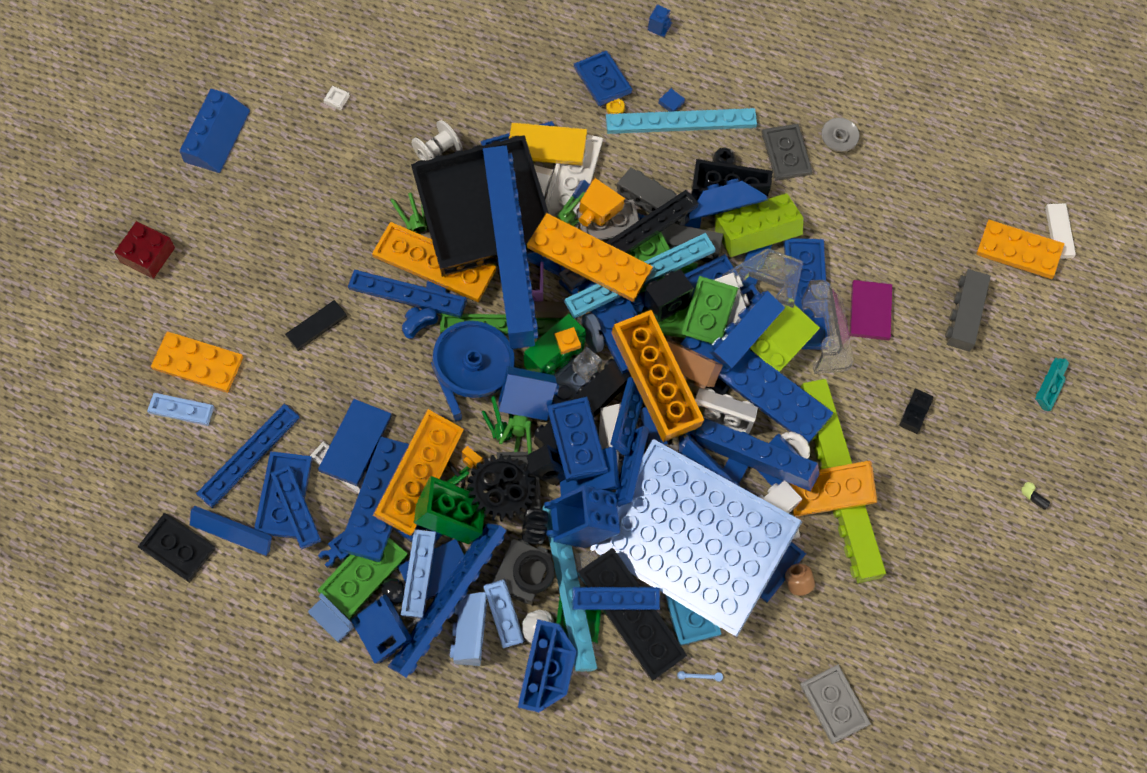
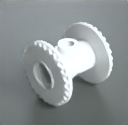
(437, 145)

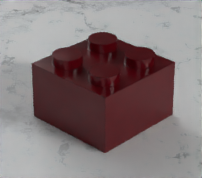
(144, 249)

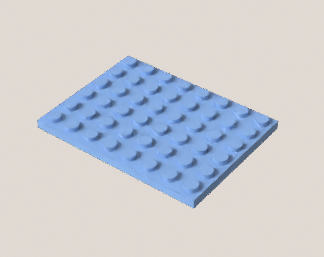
(700, 537)

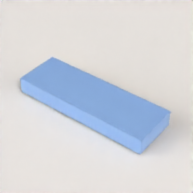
(180, 409)
(504, 613)

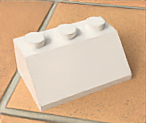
(726, 410)

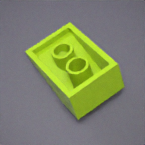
(785, 337)

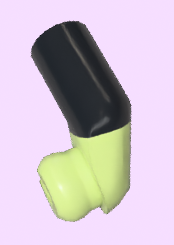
(1036, 498)

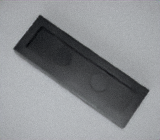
(316, 325)

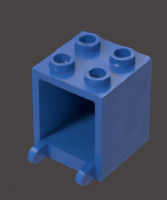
(584, 517)

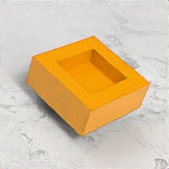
(567, 340)
(470, 457)

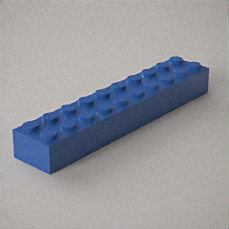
(510, 247)

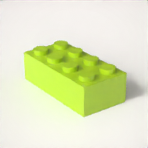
(759, 225)

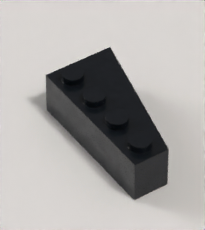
(711, 173)

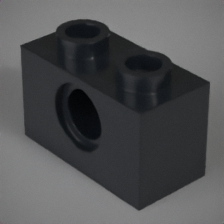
(546, 465)

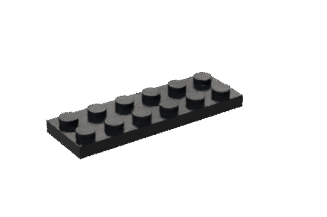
(641, 630)

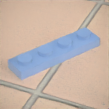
(418, 574)

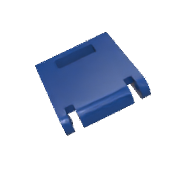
(377, 625)

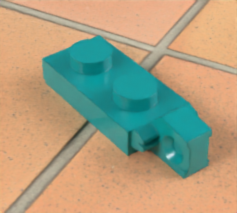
(1052, 384)

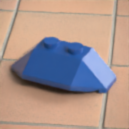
(726, 198)
(691, 449)
(547, 668)

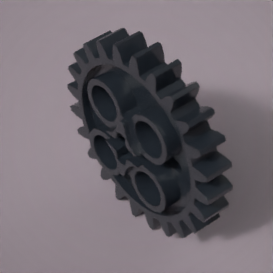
(507, 504)

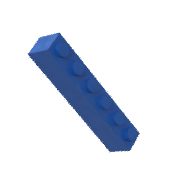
(757, 454)

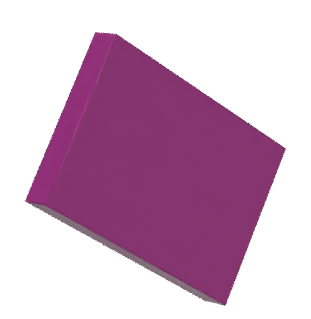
(871, 310)

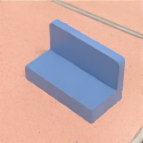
(331, 618)

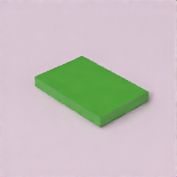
(709, 310)

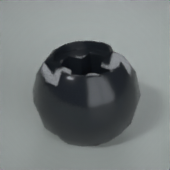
(726, 153)
(394, 590)

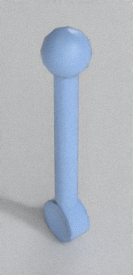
(682, 675)

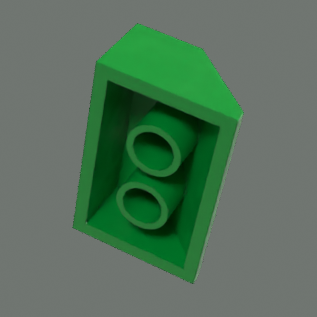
(448, 511)

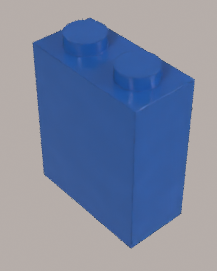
(527, 393)

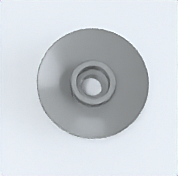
(840, 127)

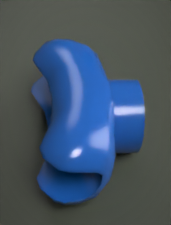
(417, 320)

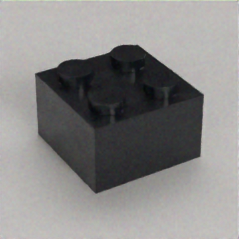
(668, 295)

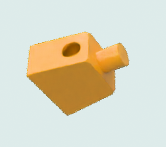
(599, 204)

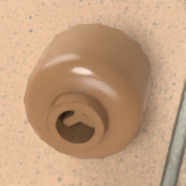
(799, 579)

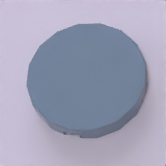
(592, 326)

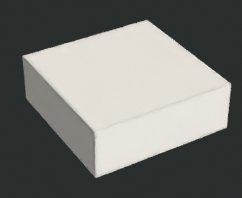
(336, 98)

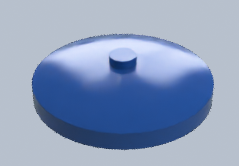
(472, 358)

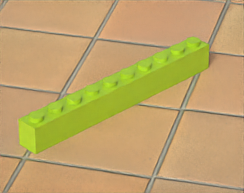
(853, 521)

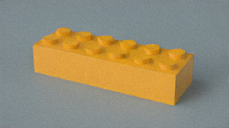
(657, 376)

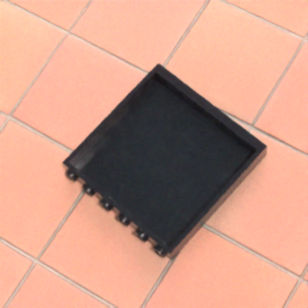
(459, 207)

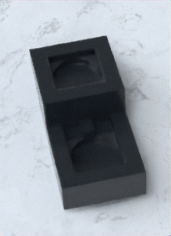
(916, 411)

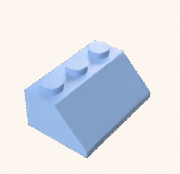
(469, 629)

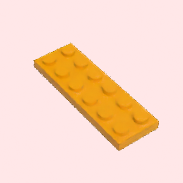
(417, 256)
(589, 257)
(423, 458)

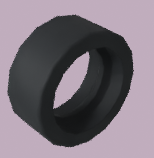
(533, 555)

